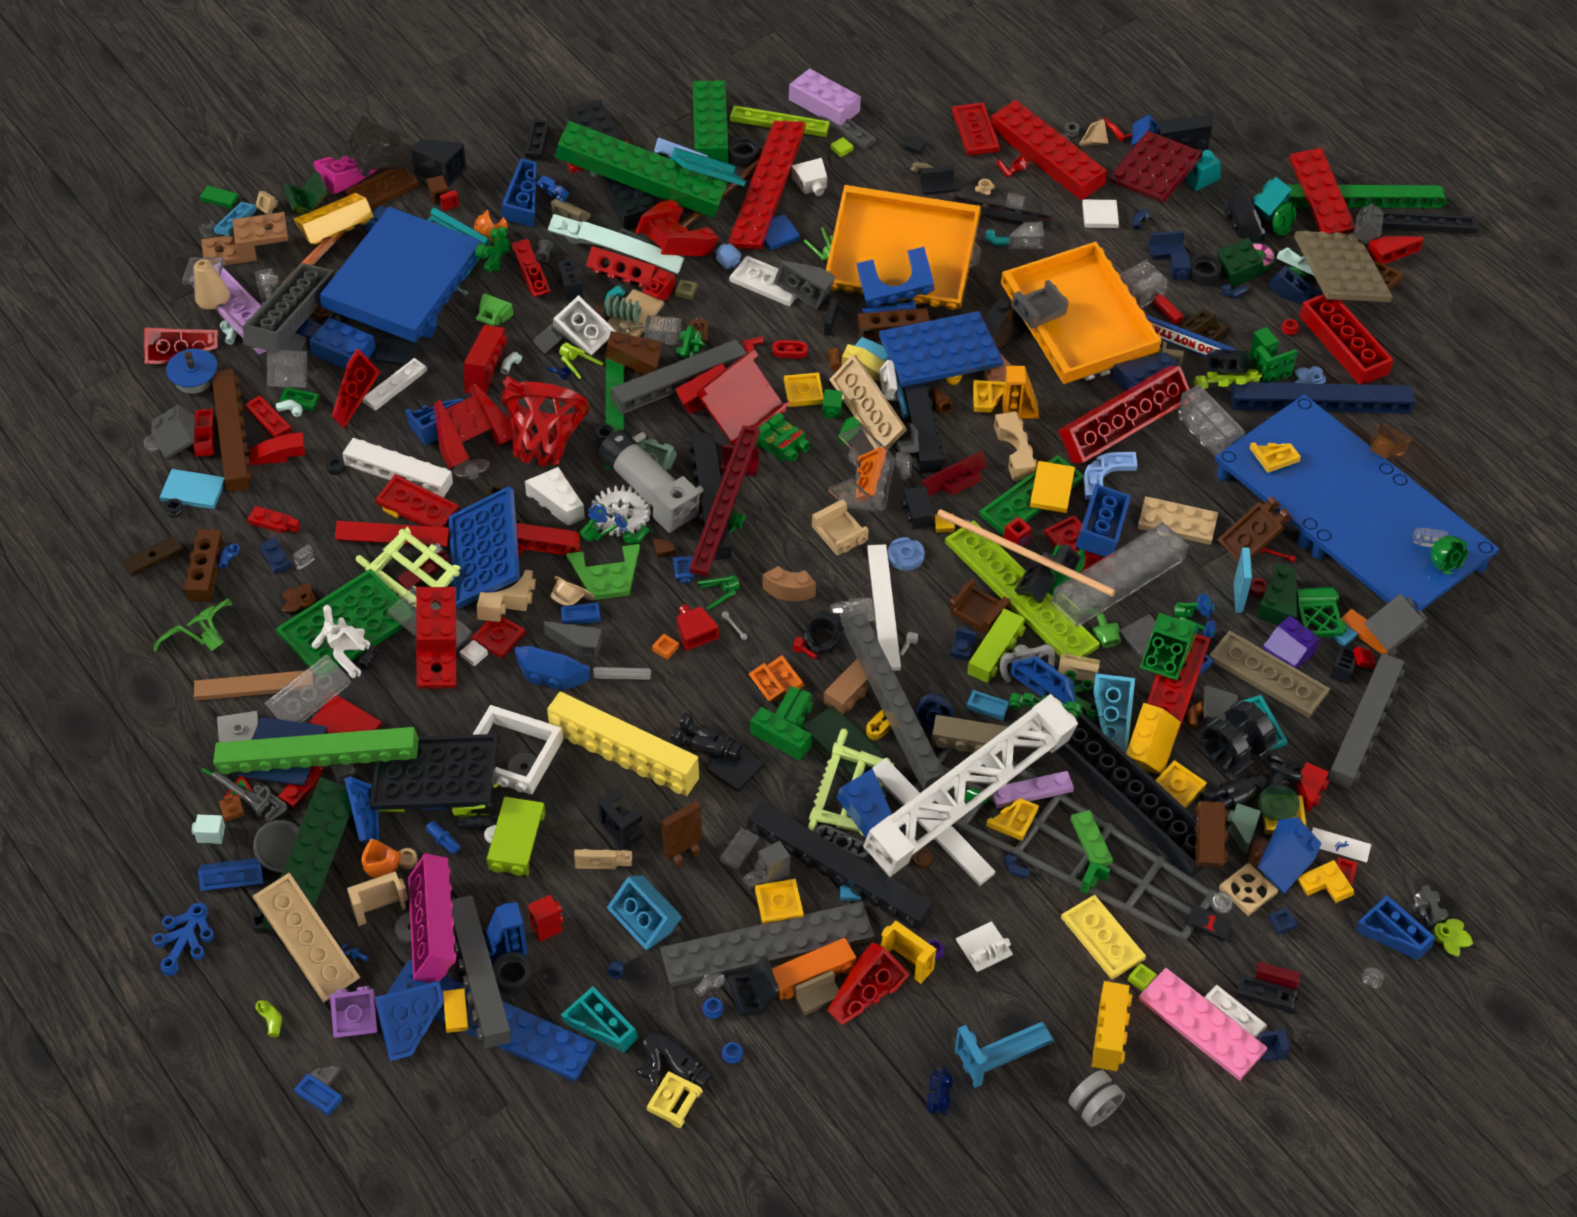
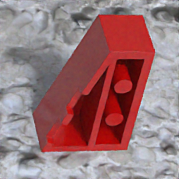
(688, 391)

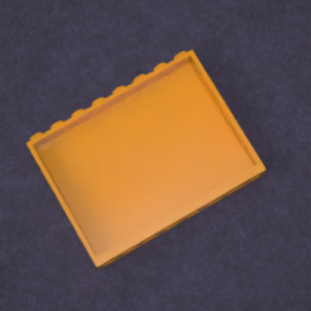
(888, 225)
(1101, 319)

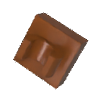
(231, 808)

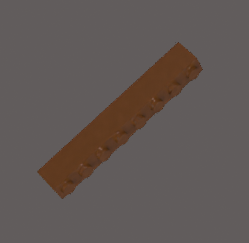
(230, 430)

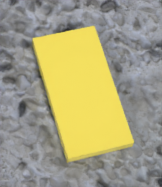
(1103, 937)

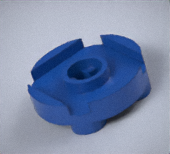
(552, 189)

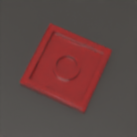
(499, 636)

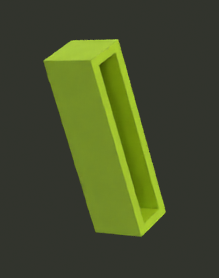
(997, 642)

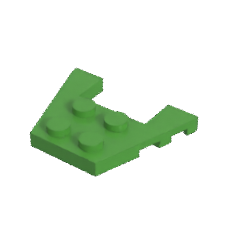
(607, 579)

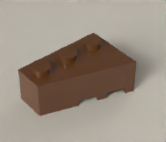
(634, 351)
(1211, 834)

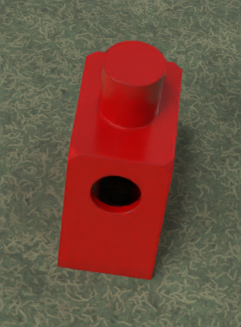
(695, 627)

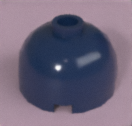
(931, 705)

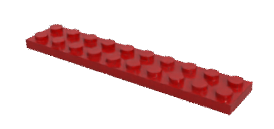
(767, 184)

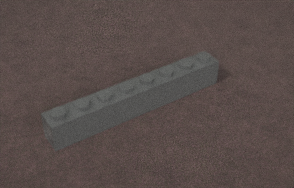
(664, 381)
(1366, 721)
(478, 974)

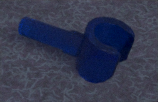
(564, 372)

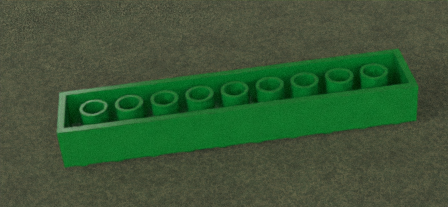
(640, 169)

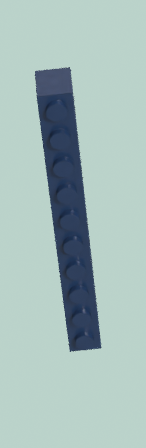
(1329, 397)

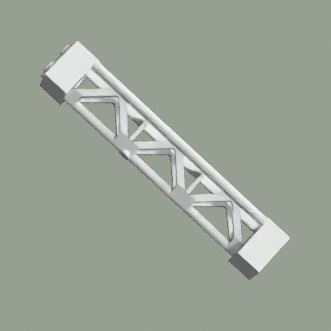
(1047, 723)

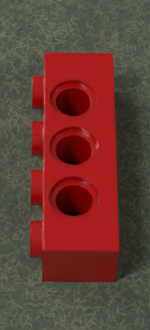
(596, 263)

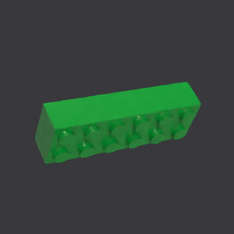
(710, 119)

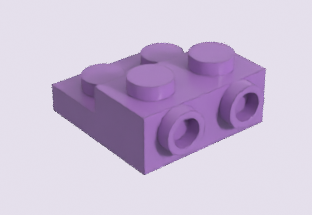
(353, 1012)

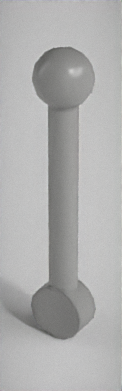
(725, 615)

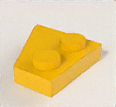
(986, 395)
(1275, 455)
(1014, 819)

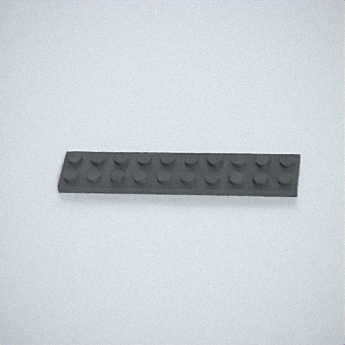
(775, 940)

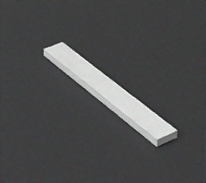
(883, 604)
(949, 839)

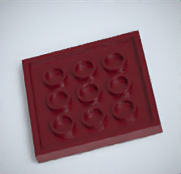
(1155, 166)

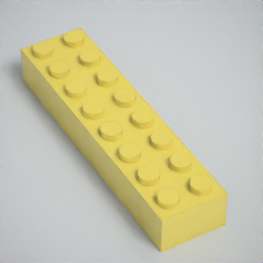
(624, 744)

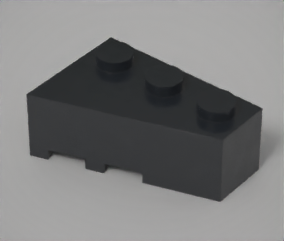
(1192, 132)

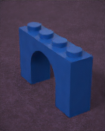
(878, 293)

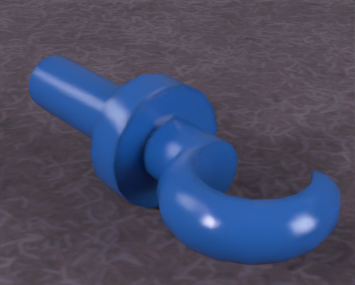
(354, 953)

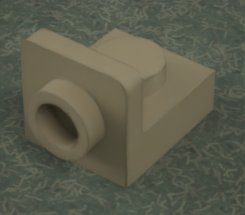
(1176, 354)

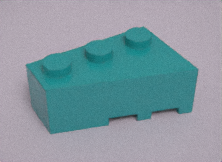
(600, 1020)

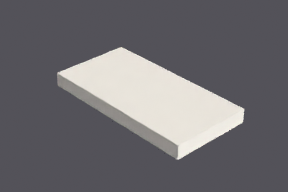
(760, 278)

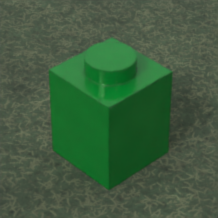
(832, 404)

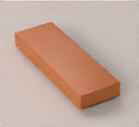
(1356, 622)

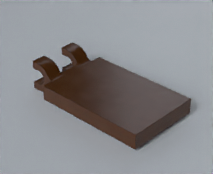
(1255, 528)
(682, 832)

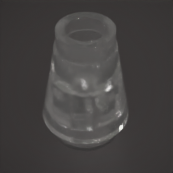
(904, 465)

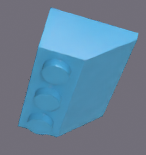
(643, 911)

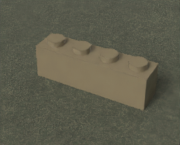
(963, 734)

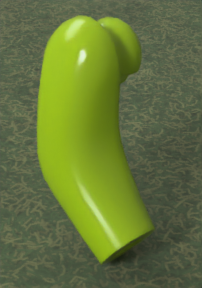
(272, 1016)

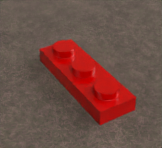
(268, 417)

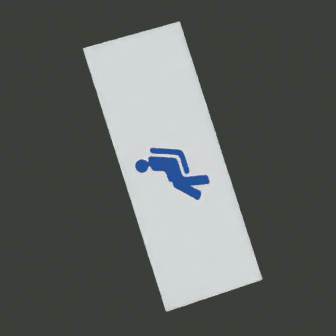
(1342, 845)

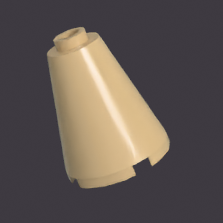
(209, 286)

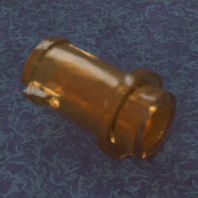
(834, 358)

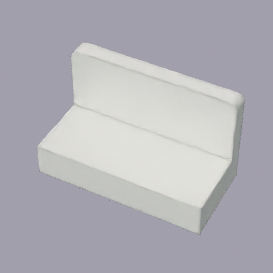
(888, 381)

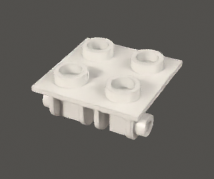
(984, 946)

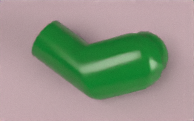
(630, 538)

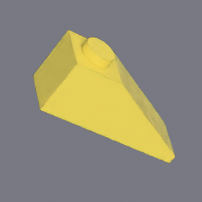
(870, 361)

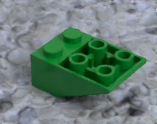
(1169, 646)

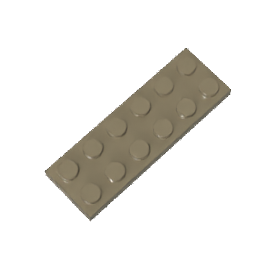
(1269, 674)

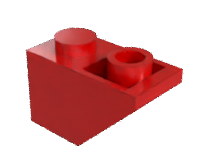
(660, 285)
(1311, 785)

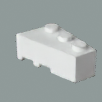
(557, 495)

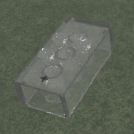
(1208, 420)

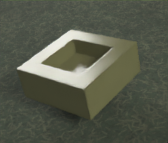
(686, 289)

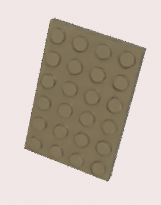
(1342, 266)

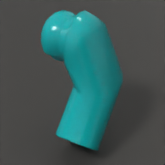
(996, 241)

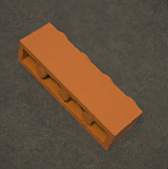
(832, 957)

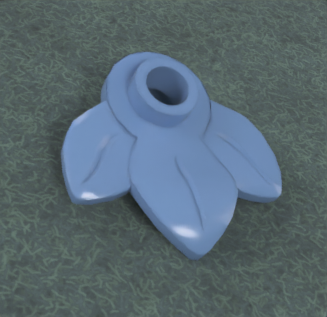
(1311, 375)

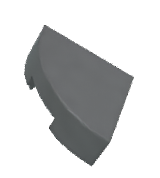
(327, 1075)

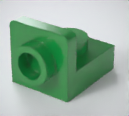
(1094, 872)

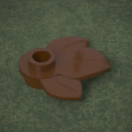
(298, 598)

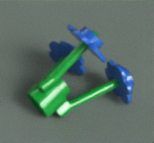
(598, 514)
(1204, 604)

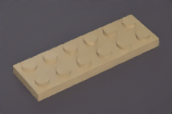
(868, 402)
(306, 937)

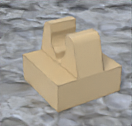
(266, 202)

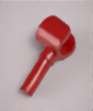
(799, 647)

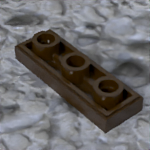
(152, 556)

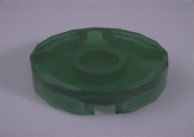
(1278, 803)

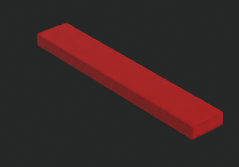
(387, 532)

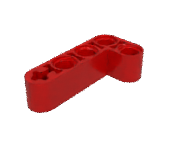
(546, 539)

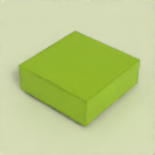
(841, 147)
(1142, 977)

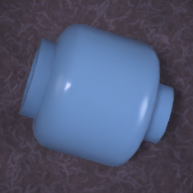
(728, 256)

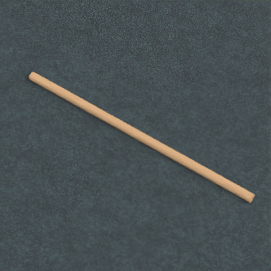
(1027, 553)

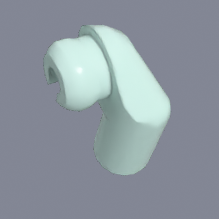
(229, 331)
(513, 357)

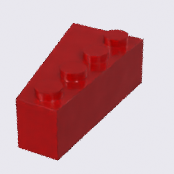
(484, 357)

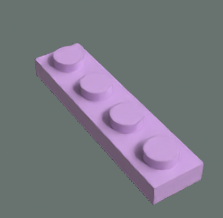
(1033, 789)

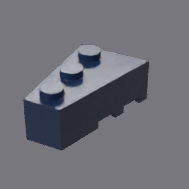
(1135, 371)

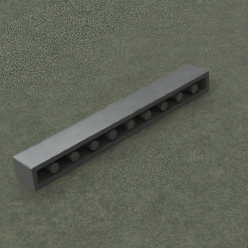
(893, 700)

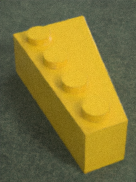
(1111, 1026)

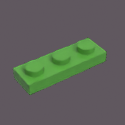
(1091, 838)

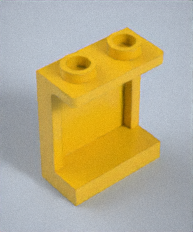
(911, 948)

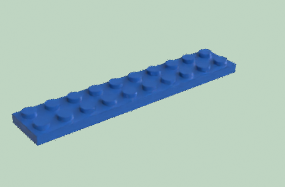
(529, 1035)

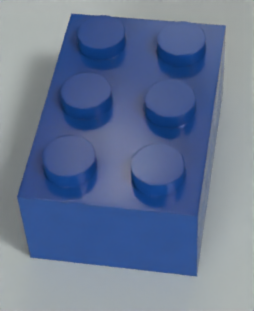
(338, 342)

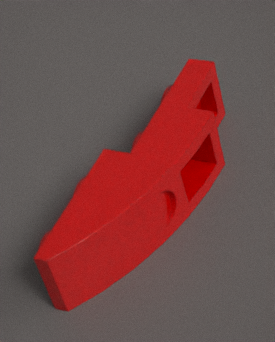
(529, 268)

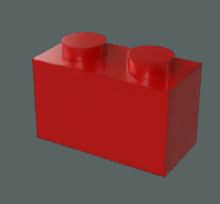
(545, 917)

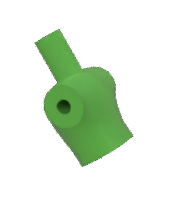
(1107, 633)

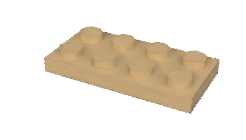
(1186, 521)

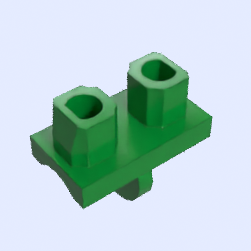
(691, 343)

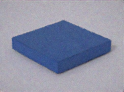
(780, 233)

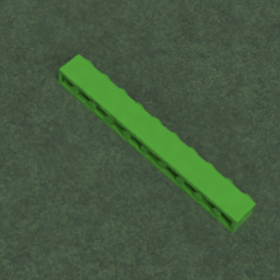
(316, 750)

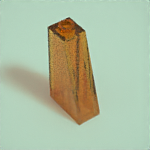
(1388, 441)

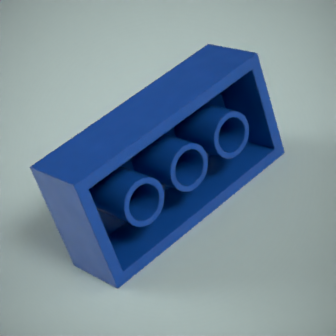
(1103, 521)

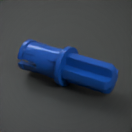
(442, 837)

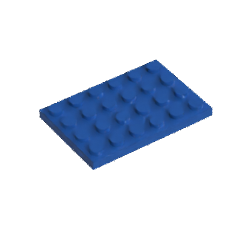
(940, 348)
(484, 546)

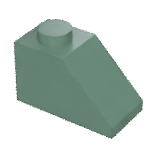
(1243, 825)

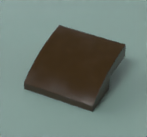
(1205, 324)

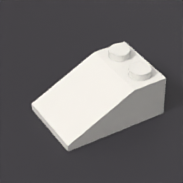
(583, 326)

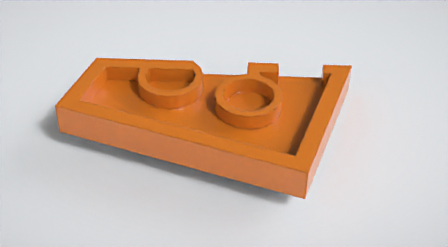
(870, 469)

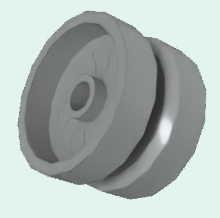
(1096, 1098)

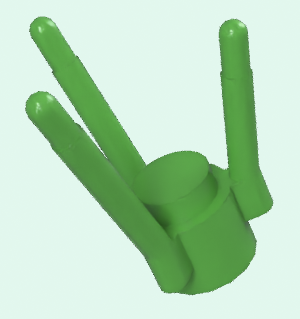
(826, 250)

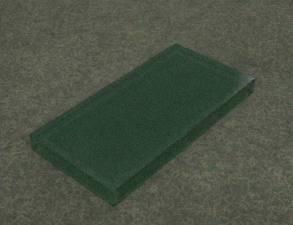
(825, 732)

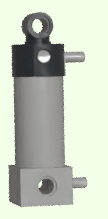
(672, 500)

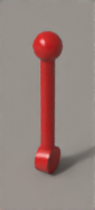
(1292, 558)

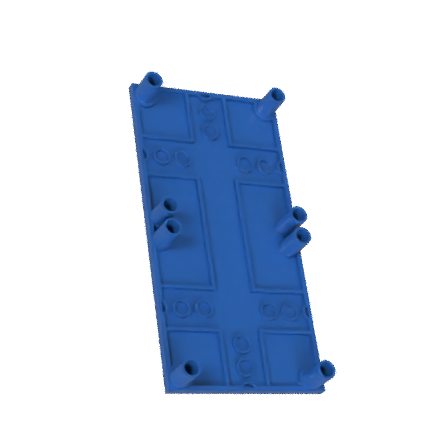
(1353, 504)

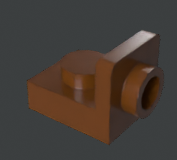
(701, 326)

